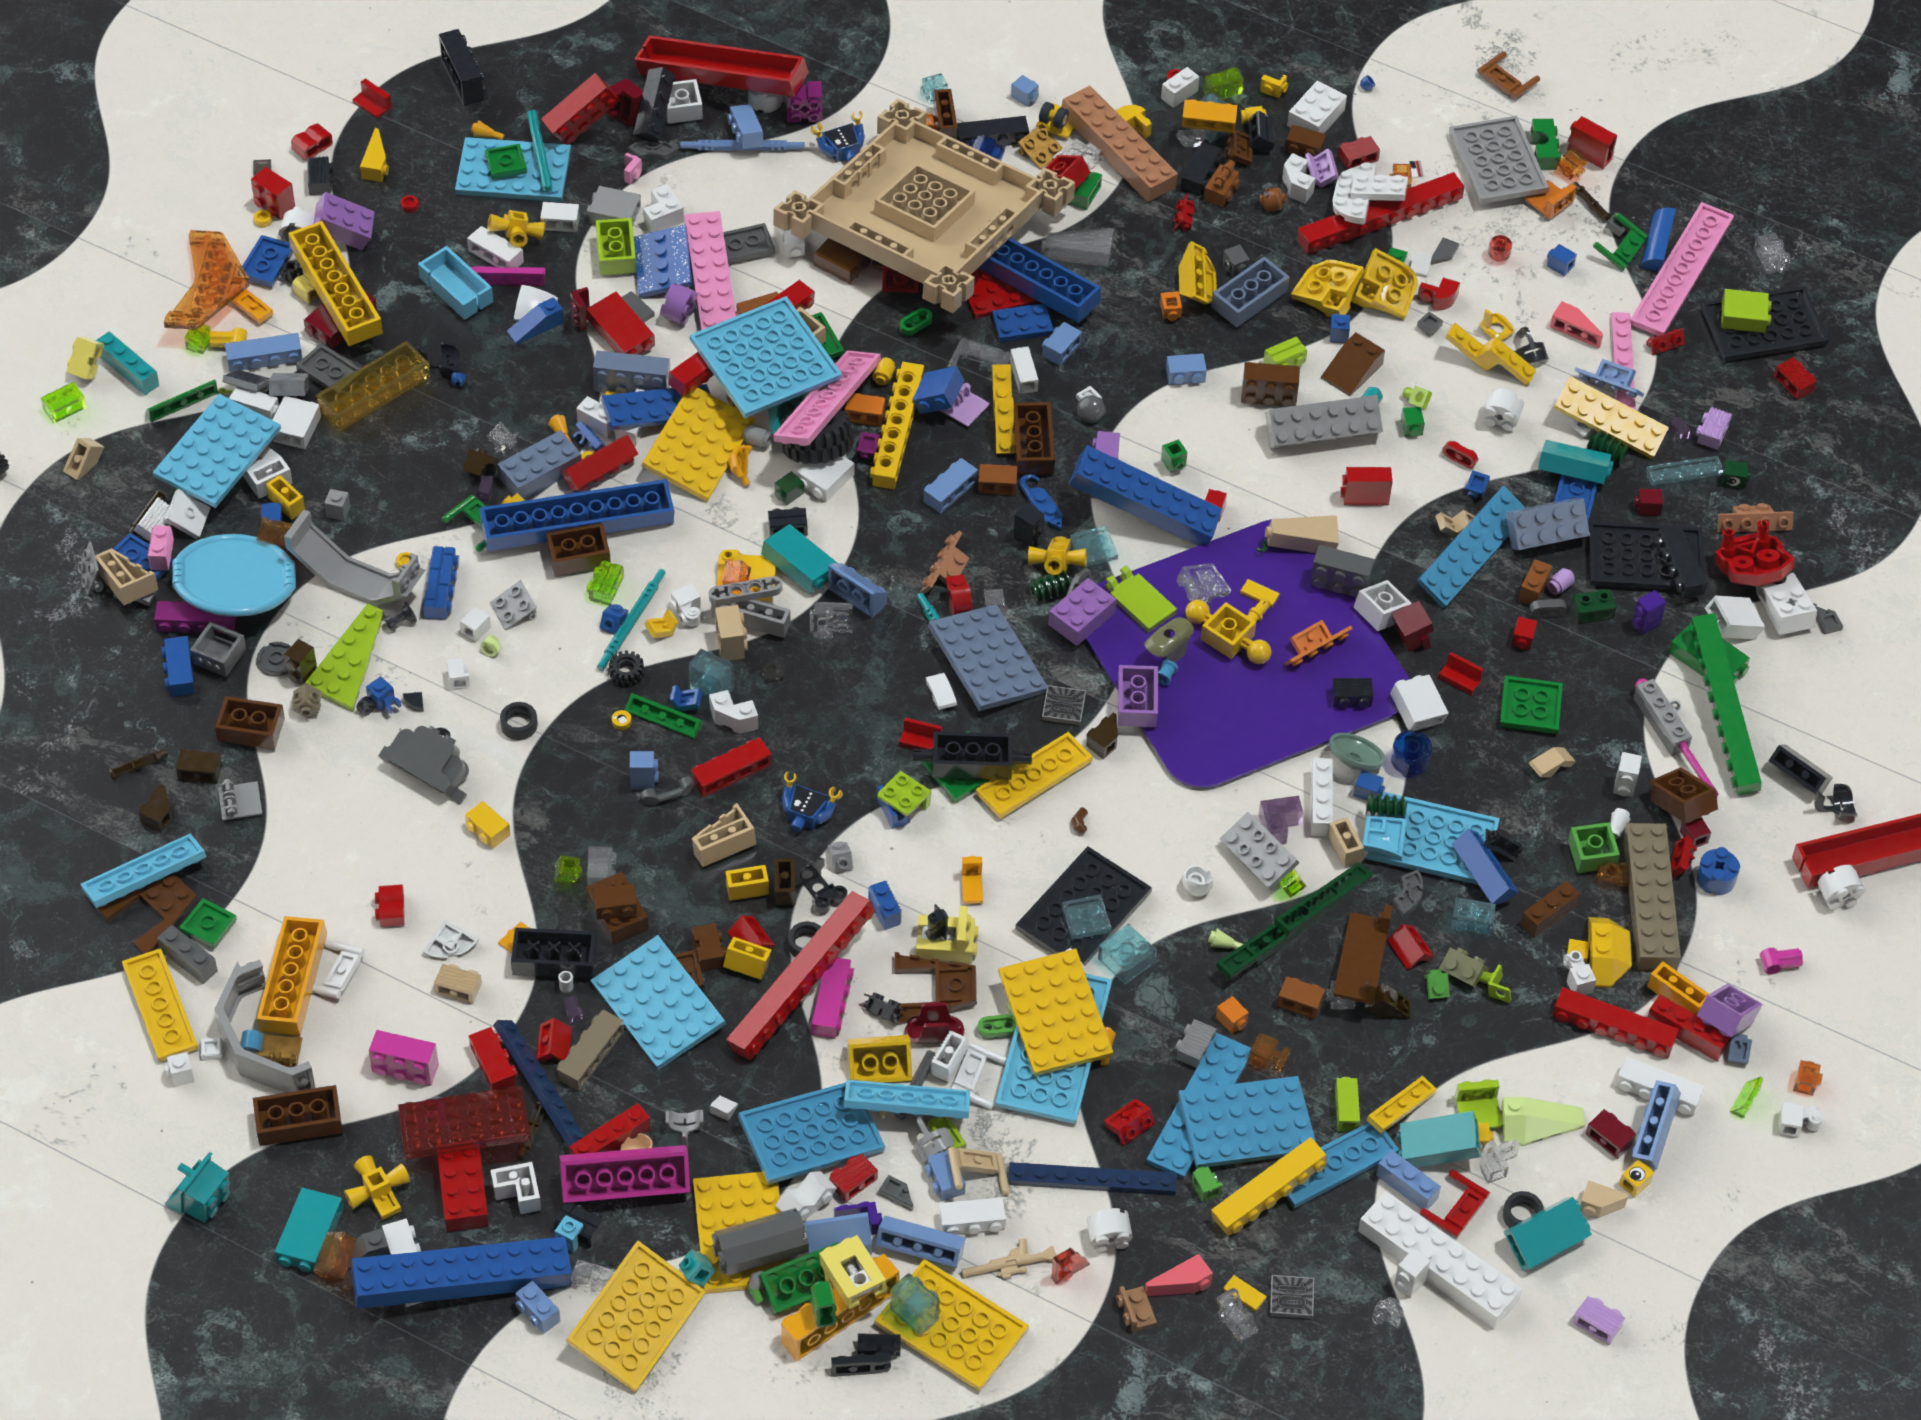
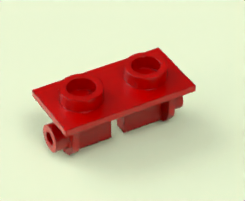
(1184, 214)
(1666, 341)

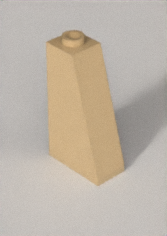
(1303, 533)

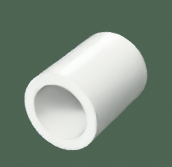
(566, 981)

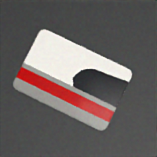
(1416, 168)

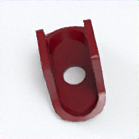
(933, 1024)

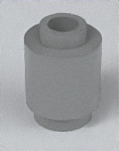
(757, 436)

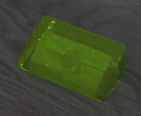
(1746, 1097)

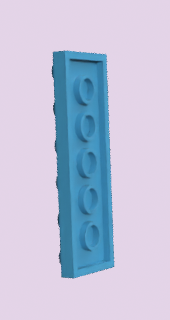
(1345, 1160)

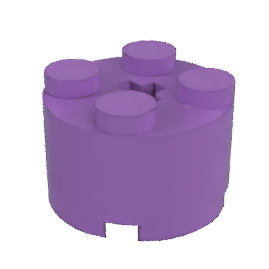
(678, 304)

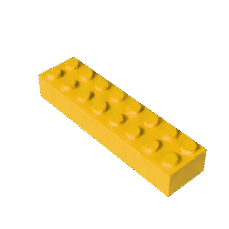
(335, 283)

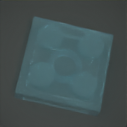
(1098, 544)
(1086, 917)

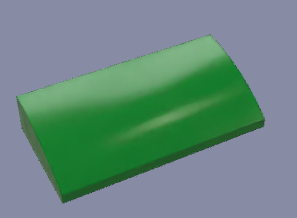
(792, 1281)

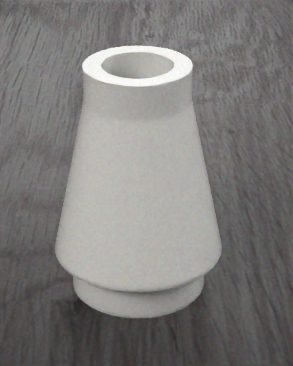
(1618, 821)

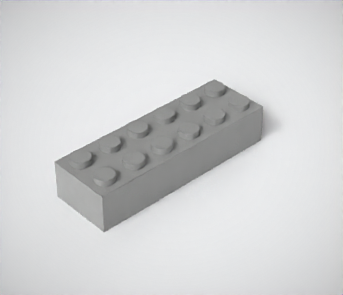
(1323, 421)

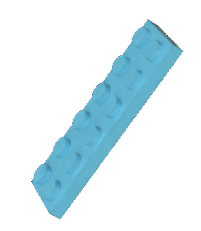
(143, 870)
(907, 1099)

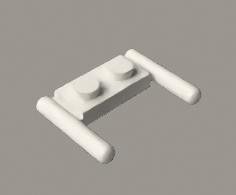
(341, 971)
(970, 1071)

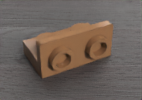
(1136, 1309)

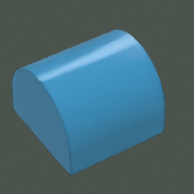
(252, 1041)

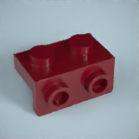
(578, 305)

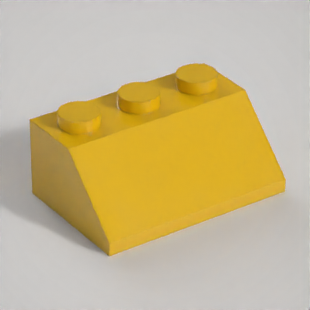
(880, 1059)

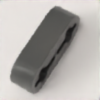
(1548, 608)

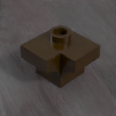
(479, 462)

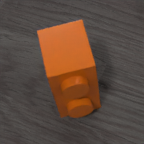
(865, 409)

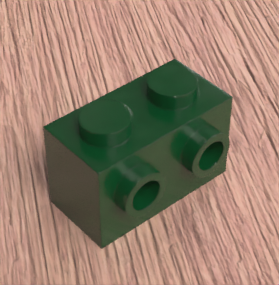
(1593, 606)

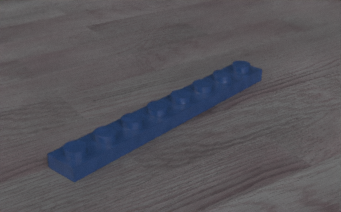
(539, 1081)
(1092, 1178)

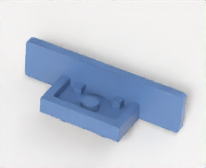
(1612, 374)

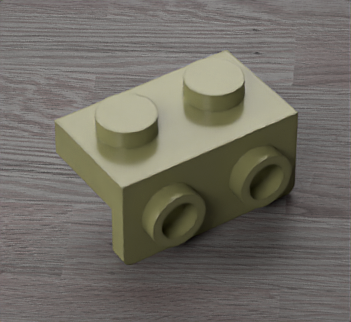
(1463, 967)

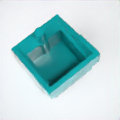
(200, 1190)

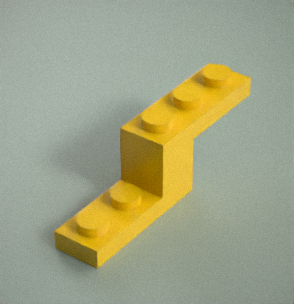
(1490, 354)
(1003, 409)

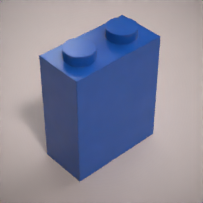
(938, 390)

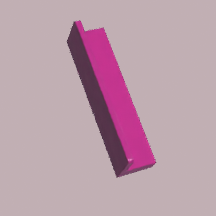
(512, 276)

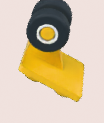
(1055, 120)

